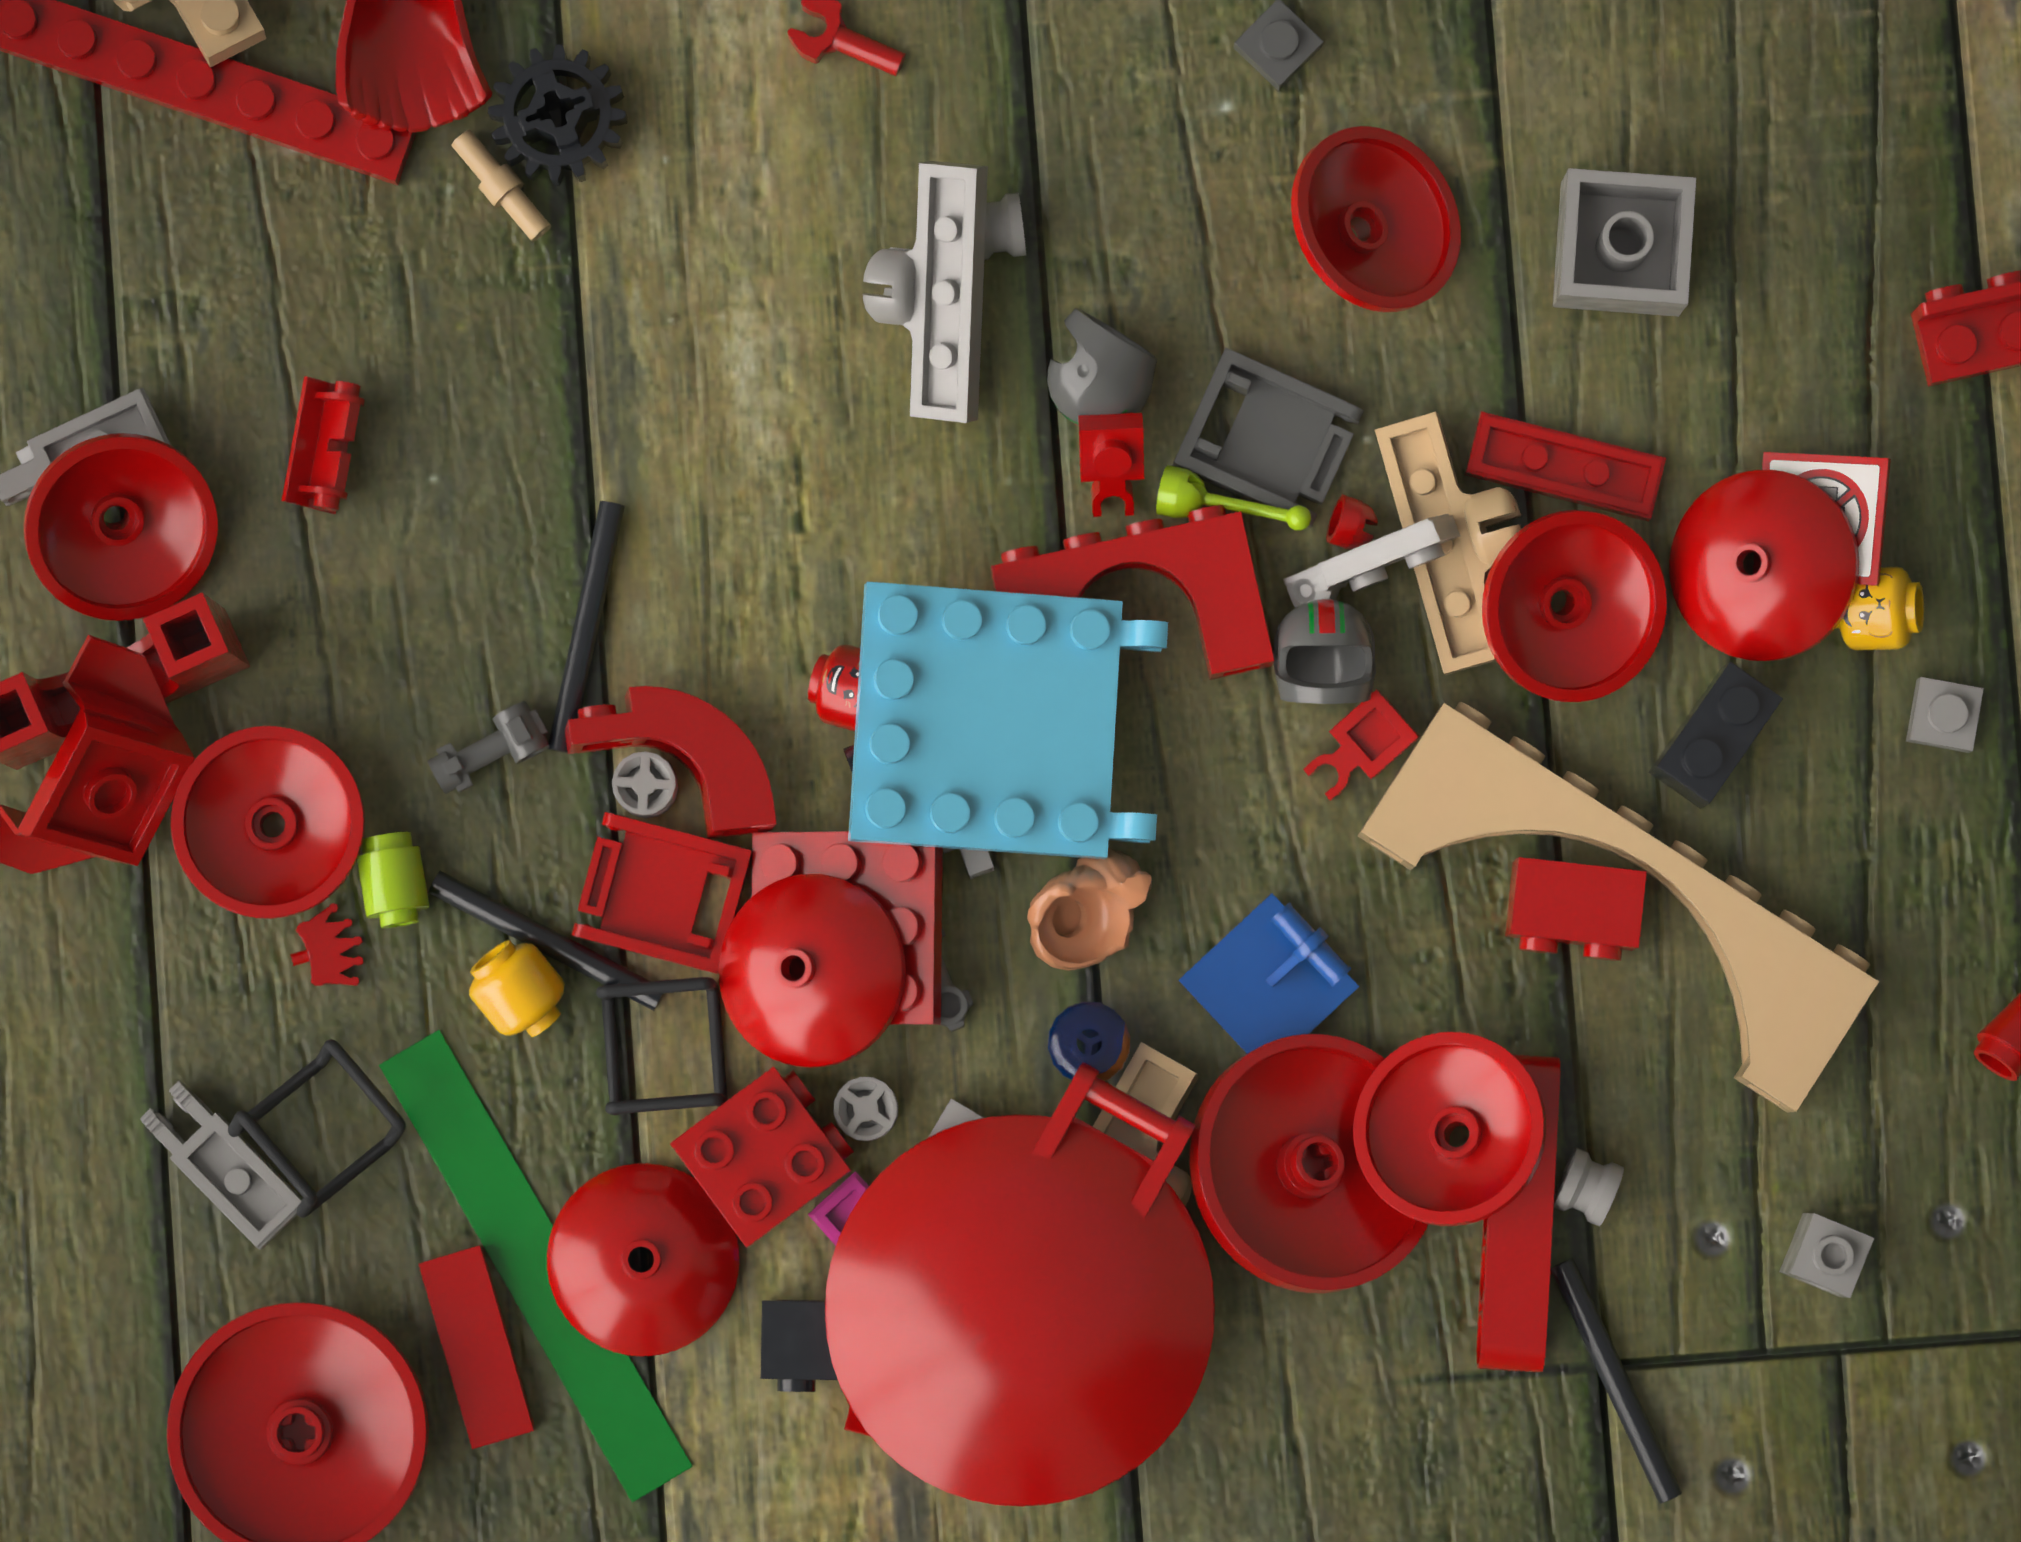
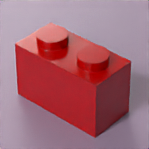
(1575, 906)

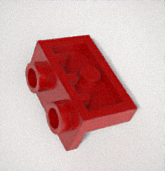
(1970, 331)

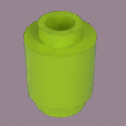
(392, 879)

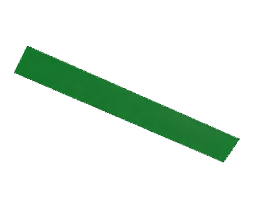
(516, 1239)

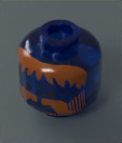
(1082, 1017)

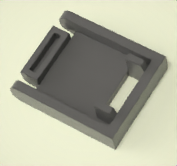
(1278, 441)

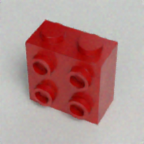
(764, 1154)

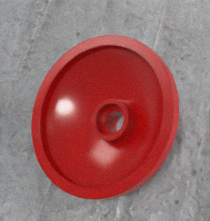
(1393, 203)
(126, 565)
(1804, 571)
(1609, 613)
(223, 811)
(849, 976)
(1416, 1104)
(691, 1268)

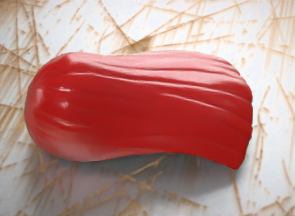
(407, 64)

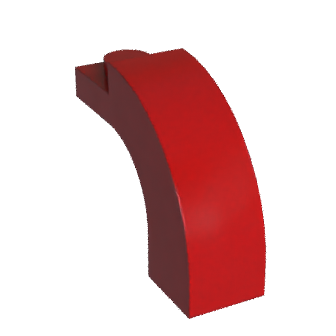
(700, 736)

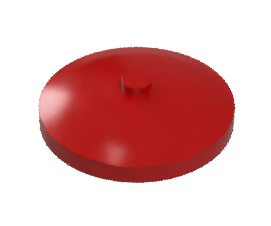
(1283, 1170)
(297, 1427)

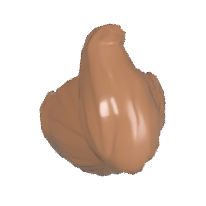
(1087, 911)

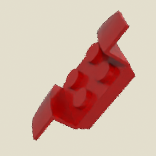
(110, 772)

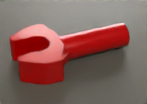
(840, 38)

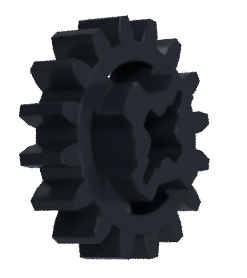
(534, 123)

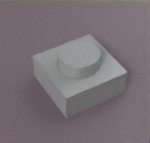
(1944, 715)

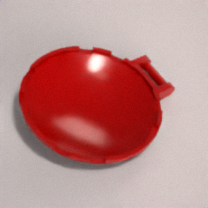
(1024, 1302)

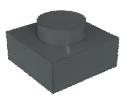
(1278, 44)

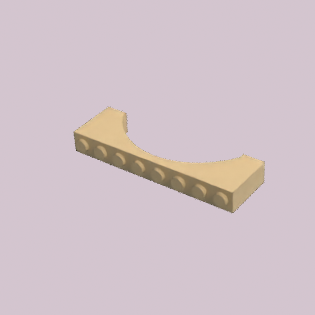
(1785, 987)

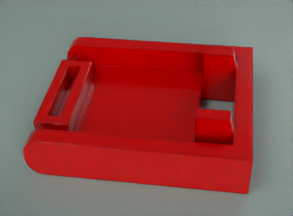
(653, 891)

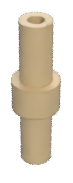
(501, 185)

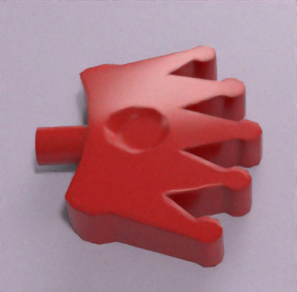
(326, 951)

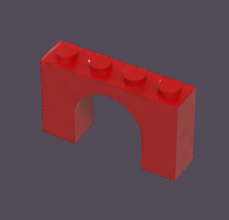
(1202, 558)
(185, 649)

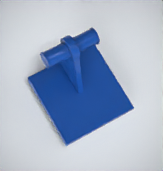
(1270, 977)

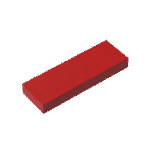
(1565, 466)
(477, 1346)

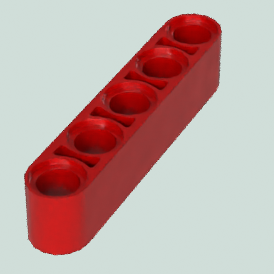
(1519, 1253)

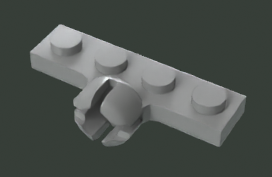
(939, 290)

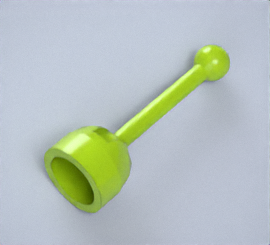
(1185, 492)

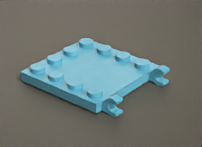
(991, 721)

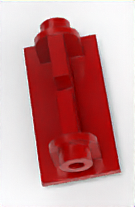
(320, 444)

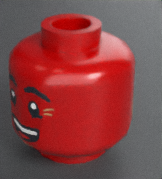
(835, 686)

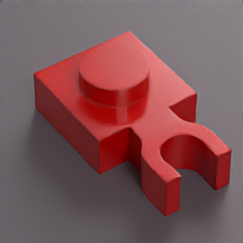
(1111, 456)
(1369, 738)

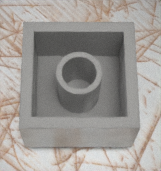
(1624, 242)

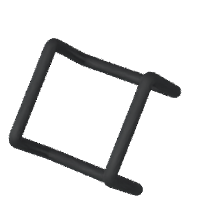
(616, 1105)
(248, 1121)

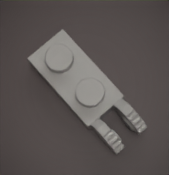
(227, 1170)

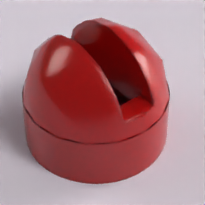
(1348, 521)

